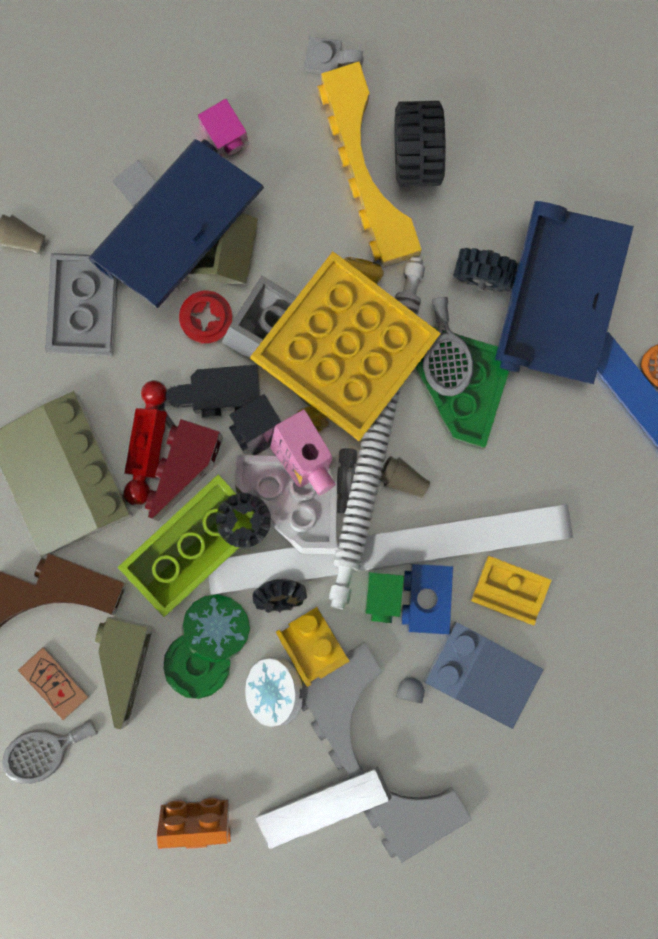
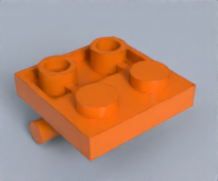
(193, 824)

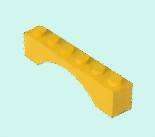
(391, 230)

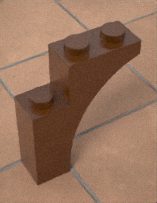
(59, 583)

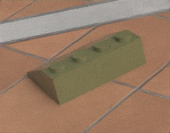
(60, 475)

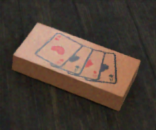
(53, 683)

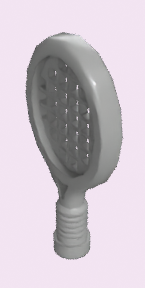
(442, 318)
(74, 736)

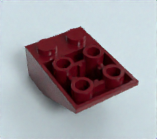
(188, 462)

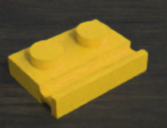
(510, 590)
(312, 646)

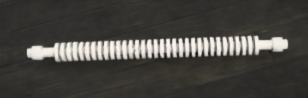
(369, 467)

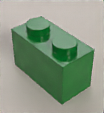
(383, 596)

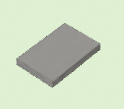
(80, 307)

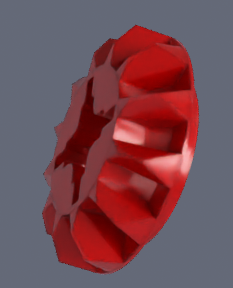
(195, 305)

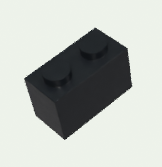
(254, 425)

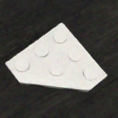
(295, 511)

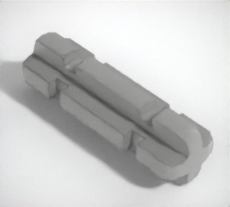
(345, 476)

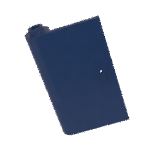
(176, 222)
(553, 308)

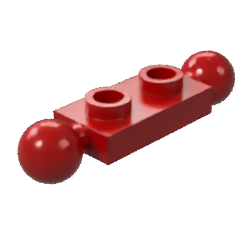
(145, 442)

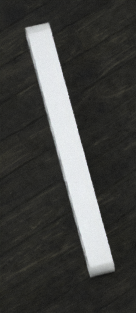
(399, 548)

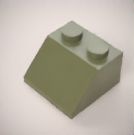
(230, 256)

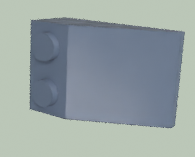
(483, 675)

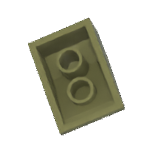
(122, 660)

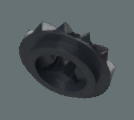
(244, 503)
(279, 595)

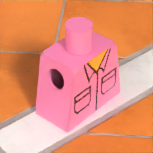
(303, 452)

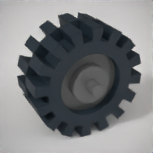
(485, 269)

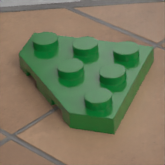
(473, 411)

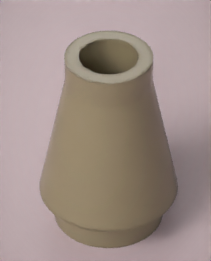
(19, 235)
(403, 478)

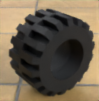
(419, 143)

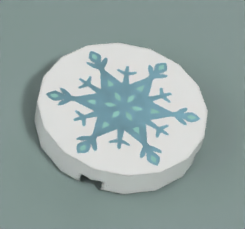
(273, 692)

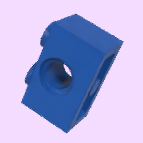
(437, 618)

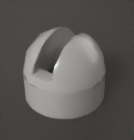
(411, 690)

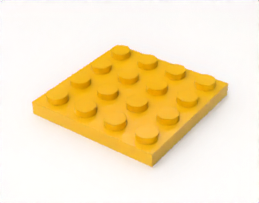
(345, 345)

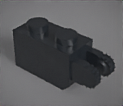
(217, 390)

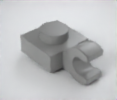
(328, 55)

